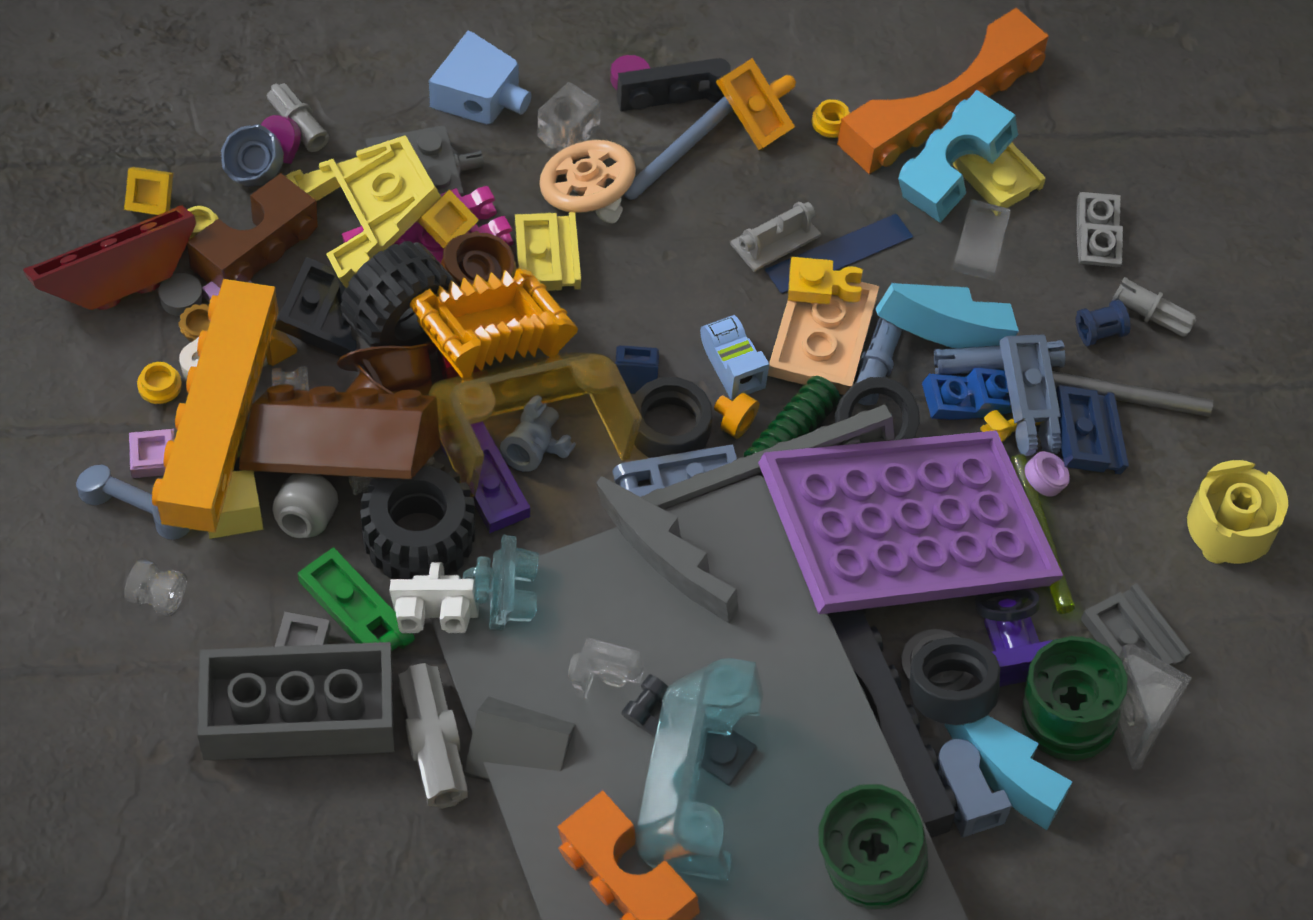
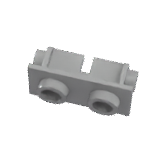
(777, 236)

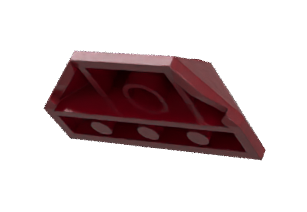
(117, 264)

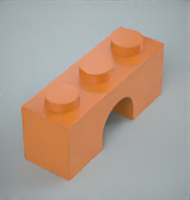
(597, 840)

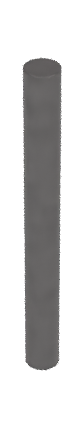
(1138, 394)

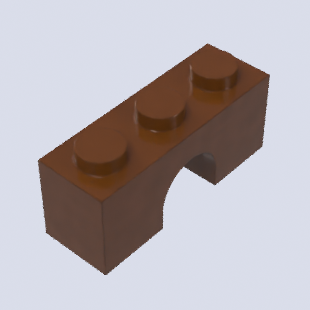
(281, 218)

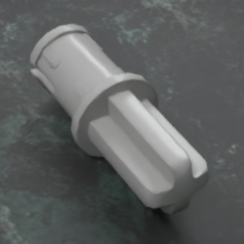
(289, 105)
(1155, 307)

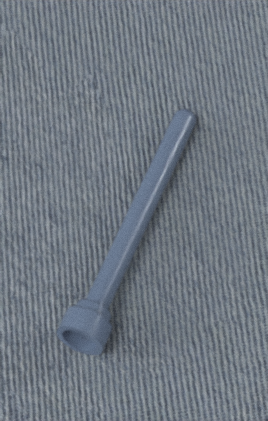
(678, 148)

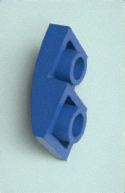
(967, 396)

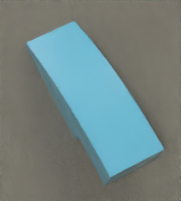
(947, 315)
(1010, 767)

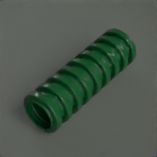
(800, 415)

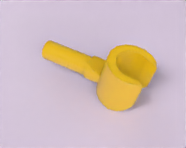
(998, 423)

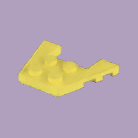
(385, 191)

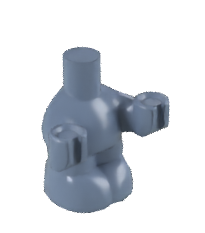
(533, 438)

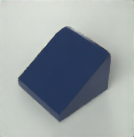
(637, 365)

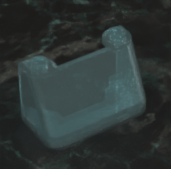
(669, 820)

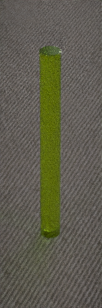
(1059, 589)

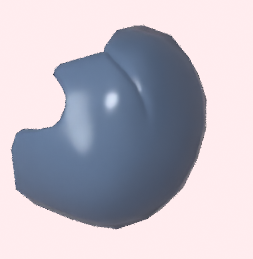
(252, 156)

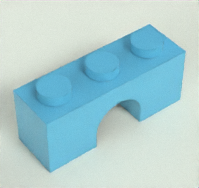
(975, 128)

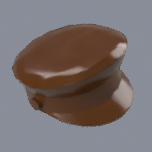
(478, 255)

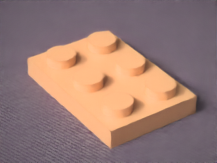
(823, 339)

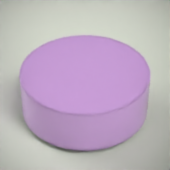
(1047, 473)

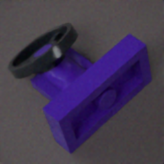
(1011, 631)

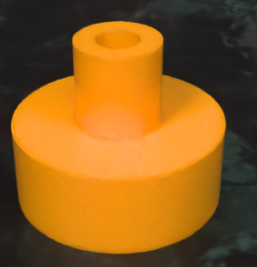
(737, 413)

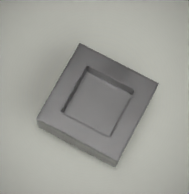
(302, 630)

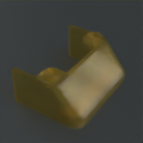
(511, 388)

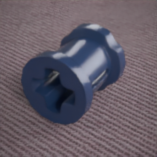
(1103, 322)

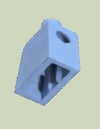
(477, 82)

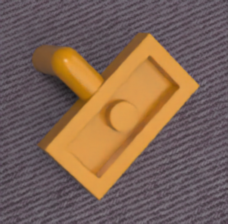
(758, 102)

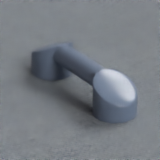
(97, 486)

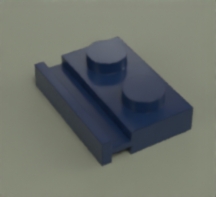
(1090, 430)

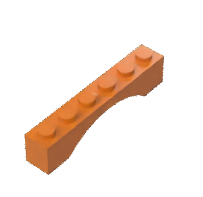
(886, 128)

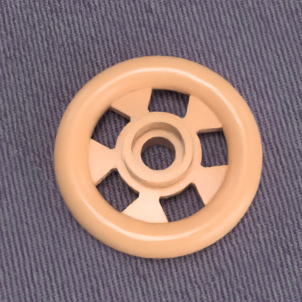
(587, 176)

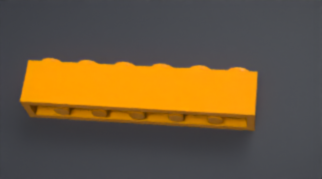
(217, 406)

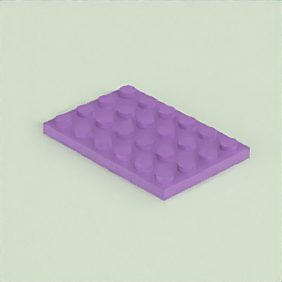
(908, 521)

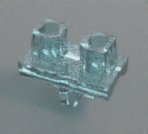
(507, 566)

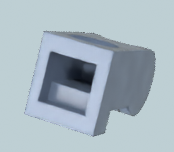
(977, 805)

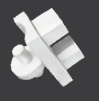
(434, 597)

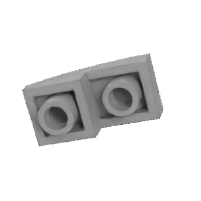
(1099, 229)

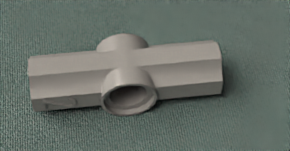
(433, 736)

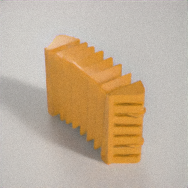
(493, 320)

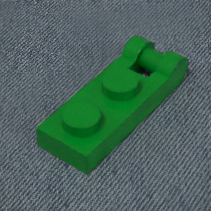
(351, 600)

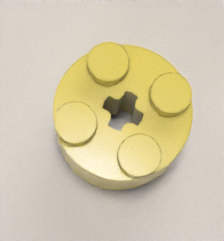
(1237, 512)

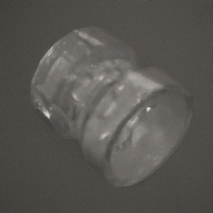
(155, 587)

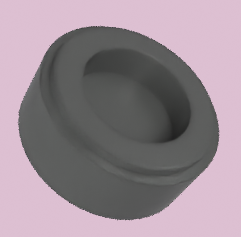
(180, 293)

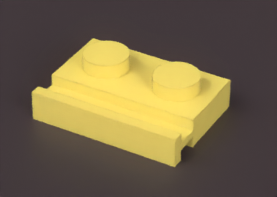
(1005, 180)
(549, 248)

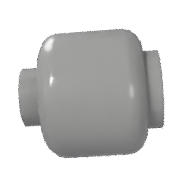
(305, 505)

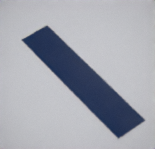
(848, 248)

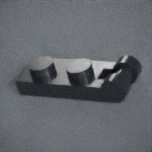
(671, 84)
(723, 754)

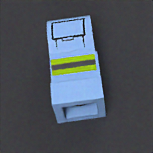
(734, 356)

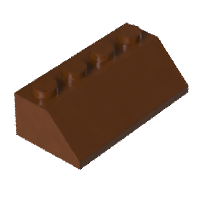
(341, 432)

